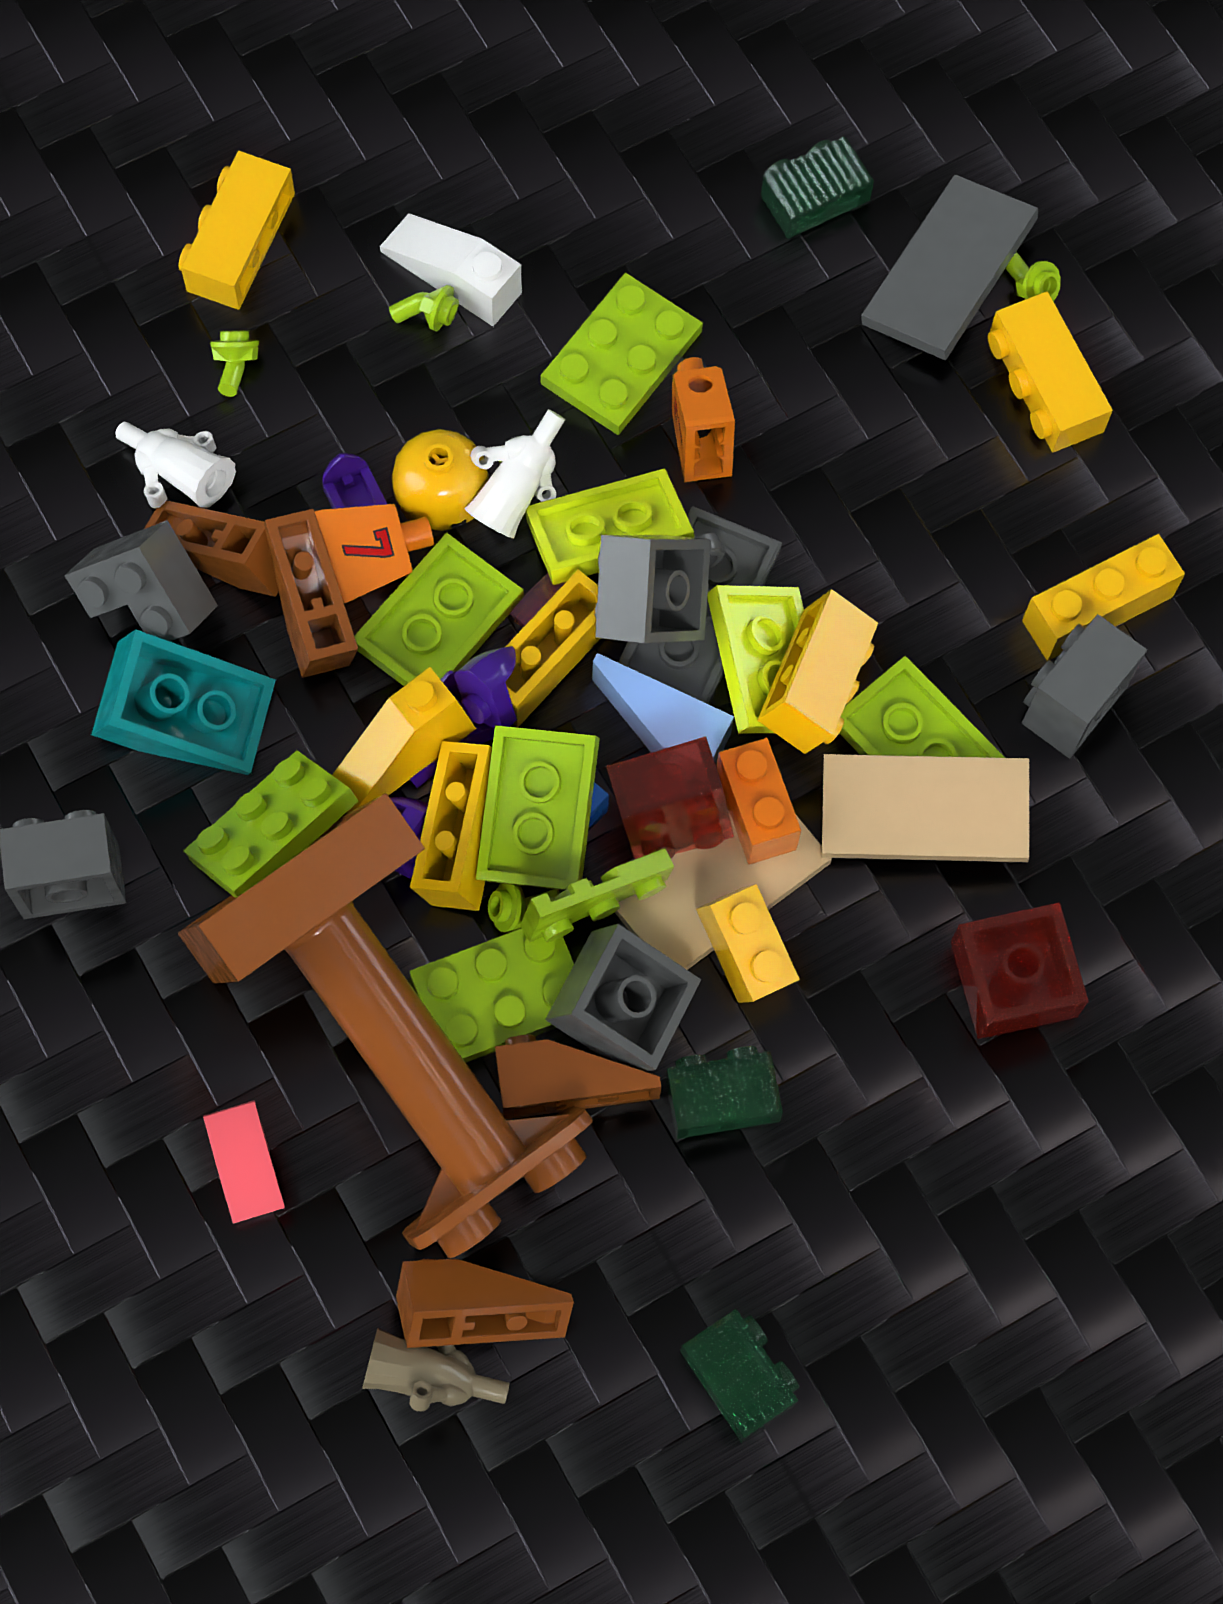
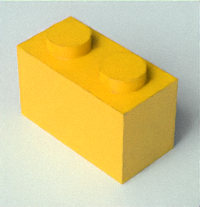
(747, 944)

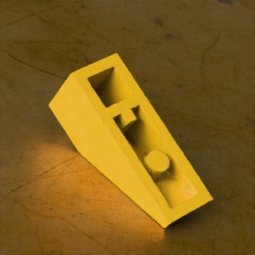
(403, 738)

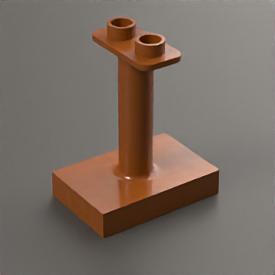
(313, 918)

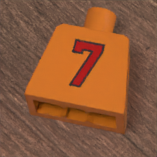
(702, 403)
(370, 546)

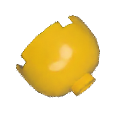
(437, 478)

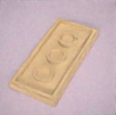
(925, 808)
(703, 875)

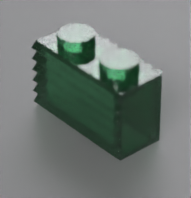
(816, 186)
(723, 1092)
(741, 1374)

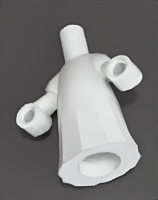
(181, 461)
(520, 476)

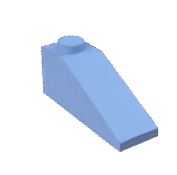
(659, 712)

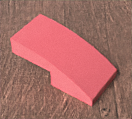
(243, 1161)

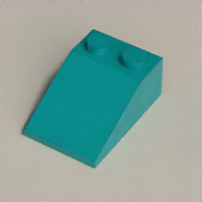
(183, 704)

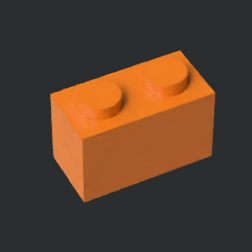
(758, 801)

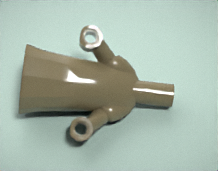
(428, 1374)

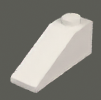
(481, 274)

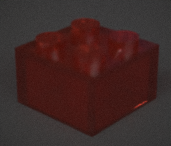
(672, 800)
(1019, 970)

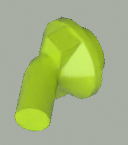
(1038, 279)
(437, 307)
(234, 349)
(512, 906)

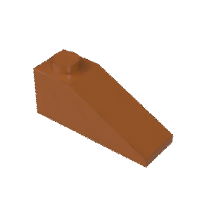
(222, 545)
(309, 594)
(552, 1077)
(472, 1304)

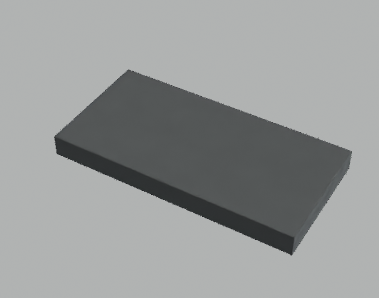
(949, 266)
(697, 665)

